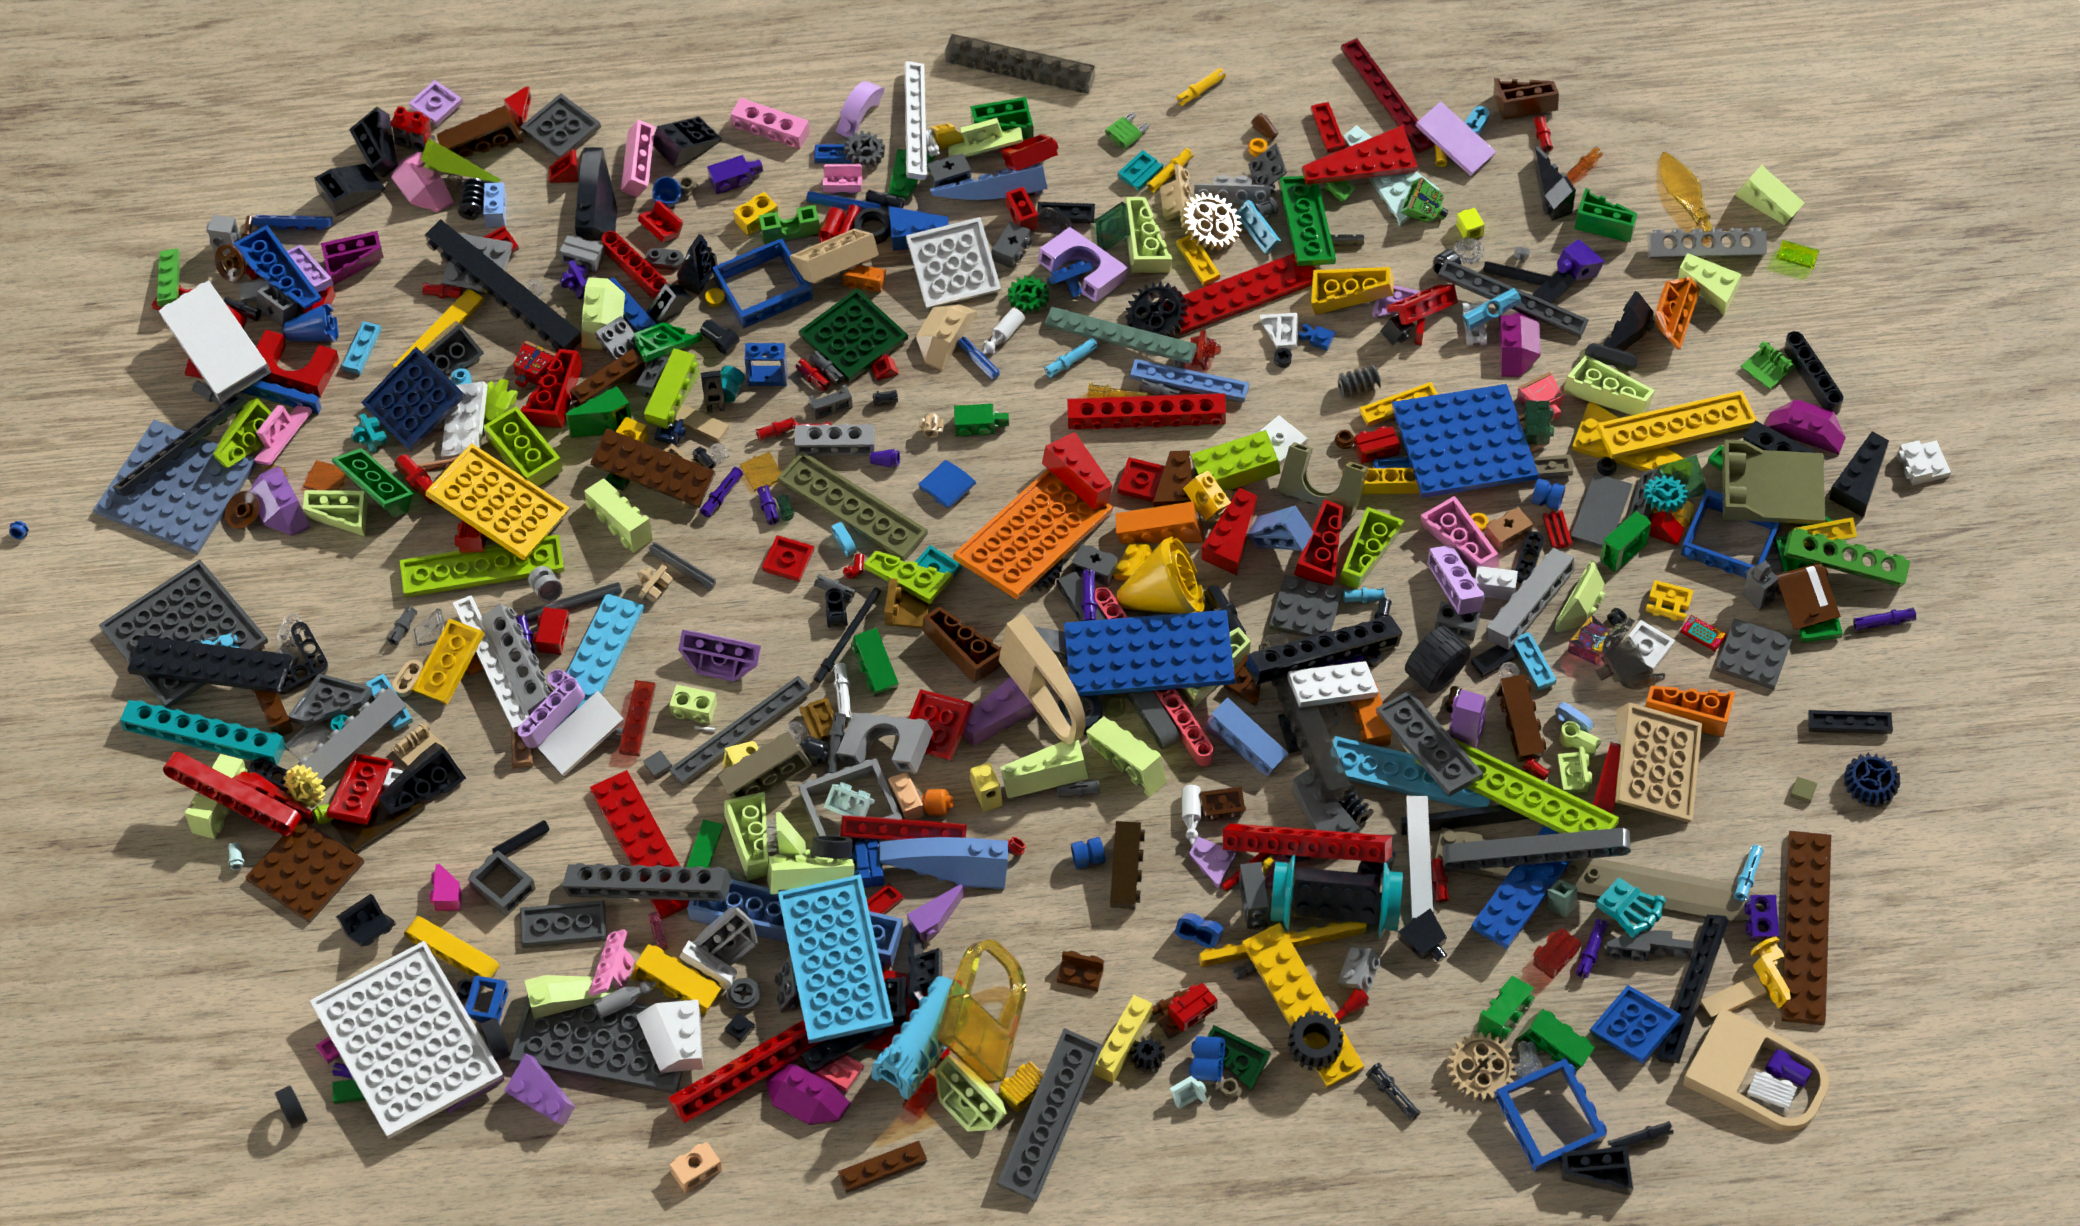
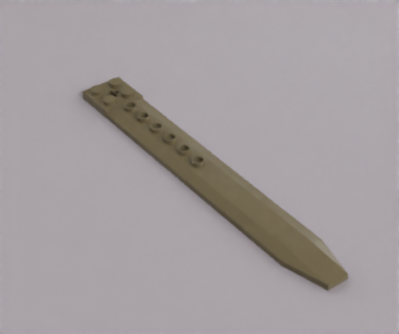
(1594, 876)

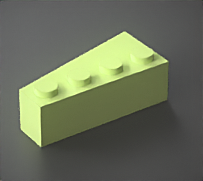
(619, 515)
(1128, 754)
(1045, 769)
(749, 832)
(801, 871)

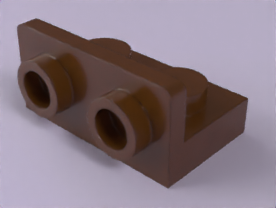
(1081, 970)

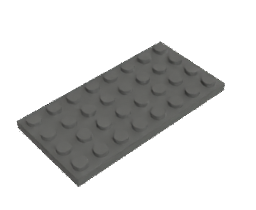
(593, 1047)

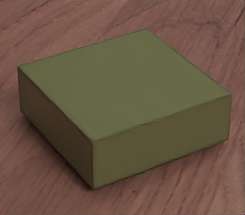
(1803, 789)

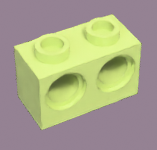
(694, 700)

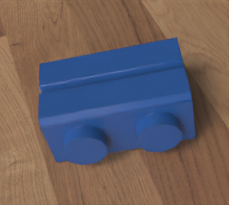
(867, 862)

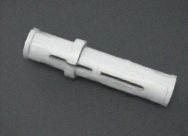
(842, 686)

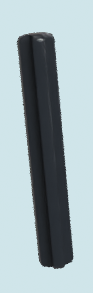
(1515, 273)

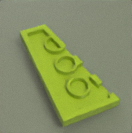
(914, 579)

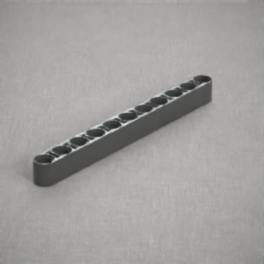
(1144, 702)

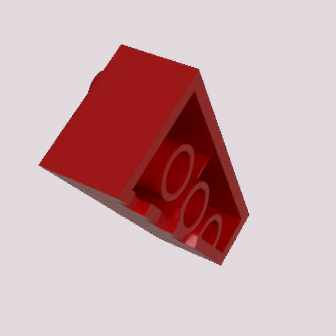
(1078, 470)
(1320, 554)

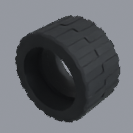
(1437, 659)

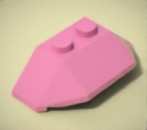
(420, 184)

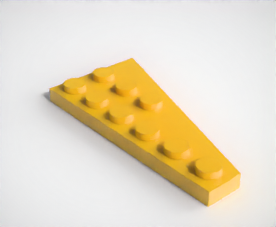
(1590, 443)

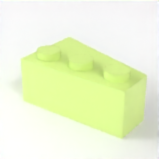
(1715, 282)

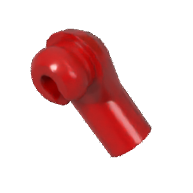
(856, 569)

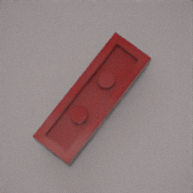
(1327, 127)

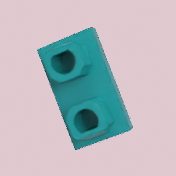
(365, 433)

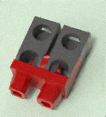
(412, 128)

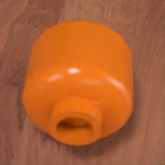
(937, 802)

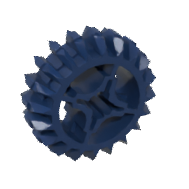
(1869, 786)

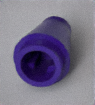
(887, 458)

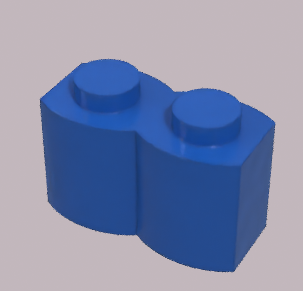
(1195, 928)
(1207, 1059)

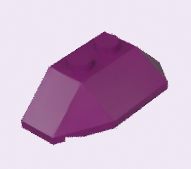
(1518, 343)
(1808, 425)
(805, 1096)

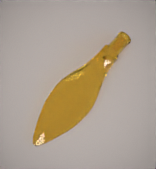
(1685, 190)

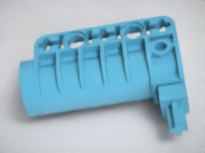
(917, 1046)

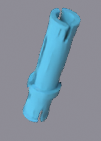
(1076, 354)
(1748, 873)

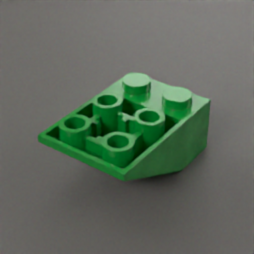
(598, 414)

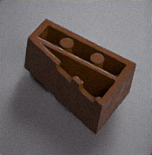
(1525, 98)

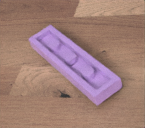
(311, 269)

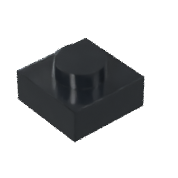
(740, 1027)

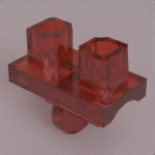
(1206, 349)

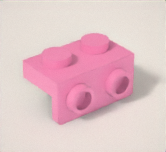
(842, 178)

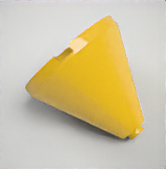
(1163, 582)

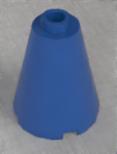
(313, 326)

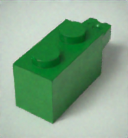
(978, 419)

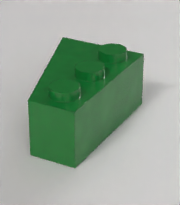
(1010, 115)
(1604, 218)
(874, 662)

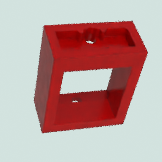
(1029, 152)

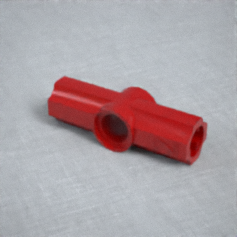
(415, 476)

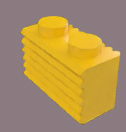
(1021, 1087)

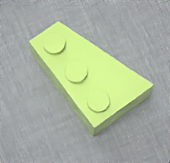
(1770, 196)
(338, 509)

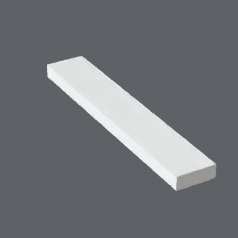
(1419, 855)

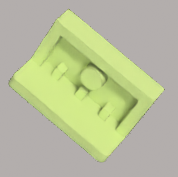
(1574, 771)

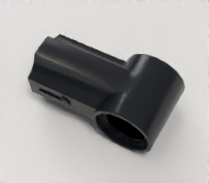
(723, 339)

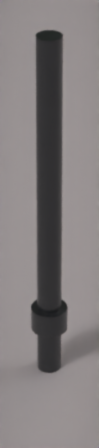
(828, 663)

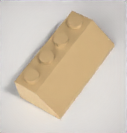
(835, 255)

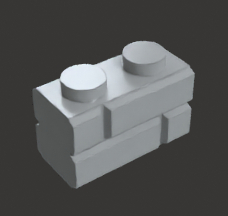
(582, 252)

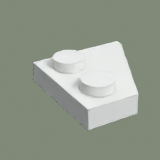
(1281, 329)

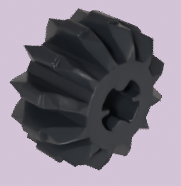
(1155, 1057)

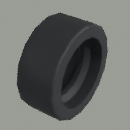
(874, 214)
(831, 847)
(495, 1039)
(291, 1107)

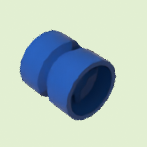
(1548, 494)
(1089, 852)

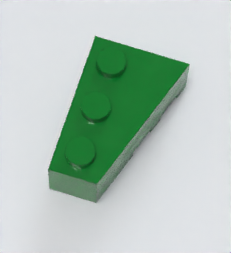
(1506, 1009)
(1556, 1039)

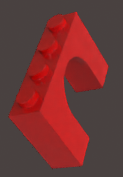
(309, 379)

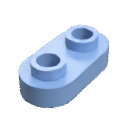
(1566, 713)

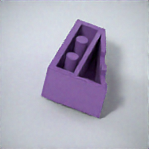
(537, 1090)

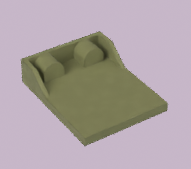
(1772, 485)

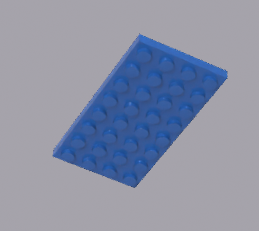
(1149, 653)

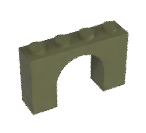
(1295, 481)

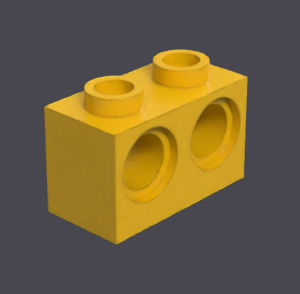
(747, 215)

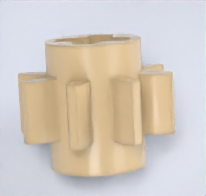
(931, 425)

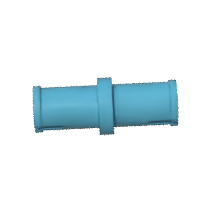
(1363, 595)

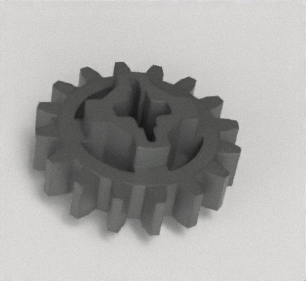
(864, 149)

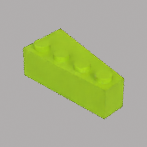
(672, 388)

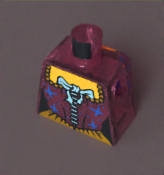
(1589, 641)

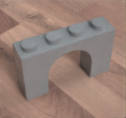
(867, 728)

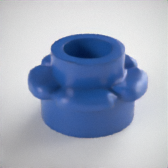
(18, 529)

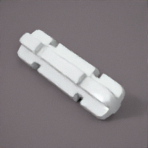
(931, 143)

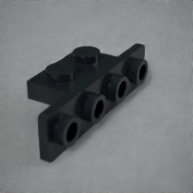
(923, 967)

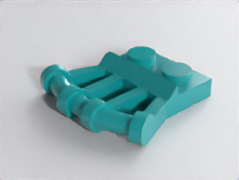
(1622, 896)

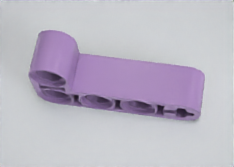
(553, 709)

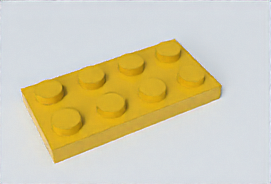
(448, 661)

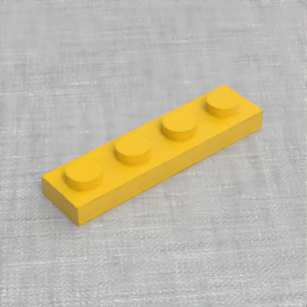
(1382, 409)

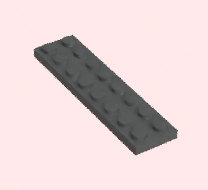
(1049, 1115)

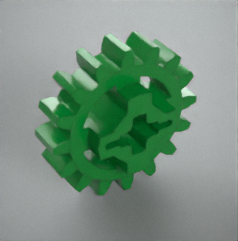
(1028, 293)

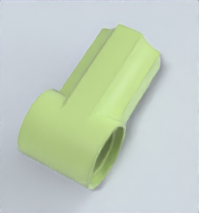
(1579, 739)

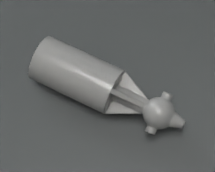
(621, 998)

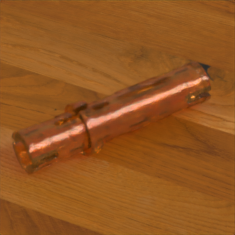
(1585, 163)

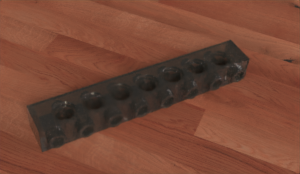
(1020, 63)

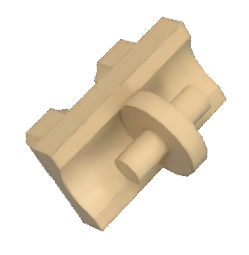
(659, 577)

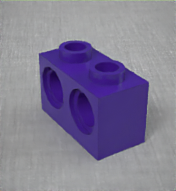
(1768, 918)

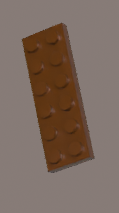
(653, 468)

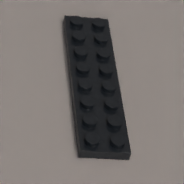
(210, 664)

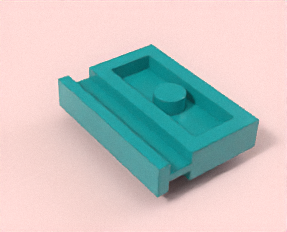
(1140, 170)

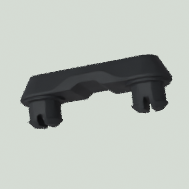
(1612, 356)

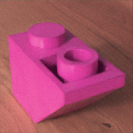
(446, 891)

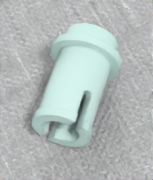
(235, 855)

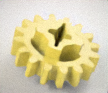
(304, 786)

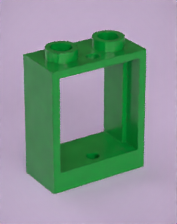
(1625, 541)

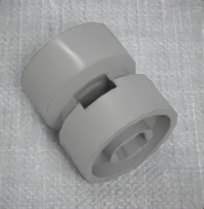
(545, 584)

